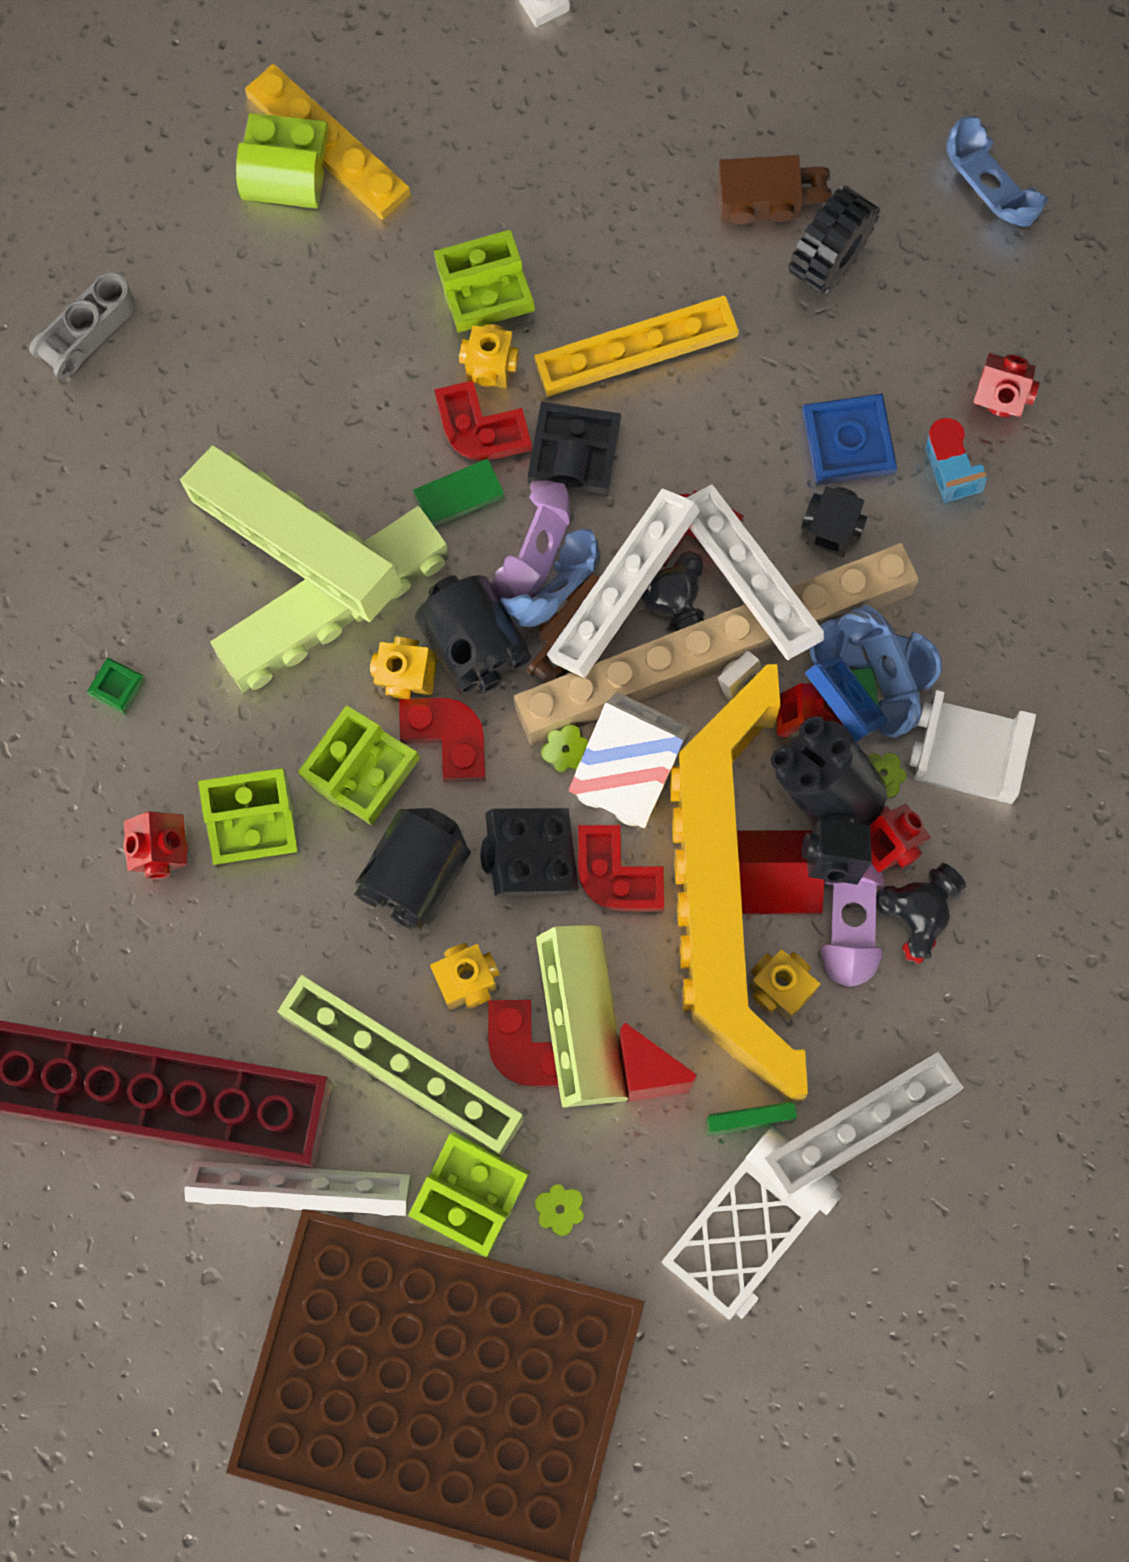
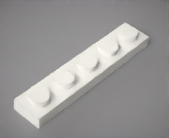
(753, 575)
(623, 582)
(861, 1125)
(298, 1188)

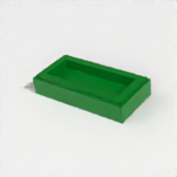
(459, 493)
(751, 1118)

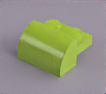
(282, 160)
(484, 281)
(358, 765)
(249, 816)
(469, 1194)

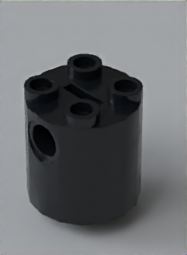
(471, 633)
(829, 773)
(414, 866)

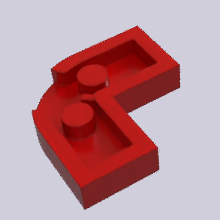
(476, 435)
(453, 725)
(609, 883)
(512, 1048)

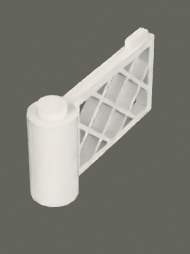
(806, 1203)

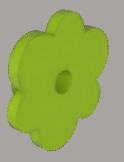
(572, 756)
(889, 764)
(548, 1202)

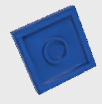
(849, 439)
(847, 697)

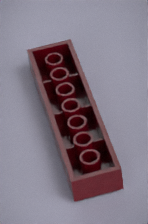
(162, 1094)

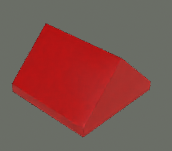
(776, 875)
(650, 1069)

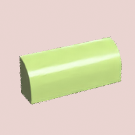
(581, 1016)

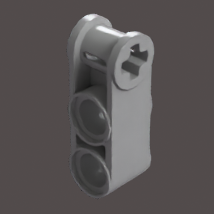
(74, 345)

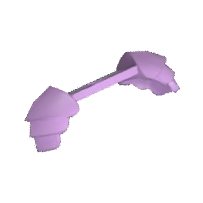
(531, 568)
(852, 952)

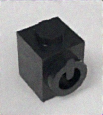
(834, 520)
(838, 850)

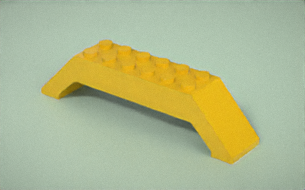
(712, 891)

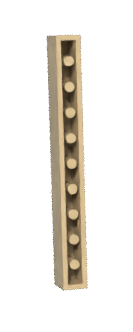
(708, 645)

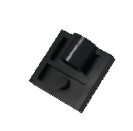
(575, 447)
(529, 852)

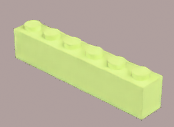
(292, 532)
(307, 615)
(401, 1065)

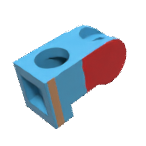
(950, 462)

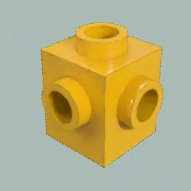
(489, 355)
(404, 668)
(465, 991)
(783, 999)

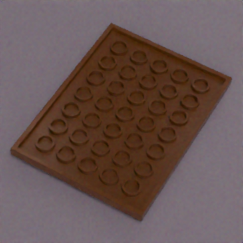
(436, 1389)

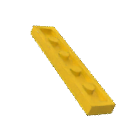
(344, 154)
(636, 346)

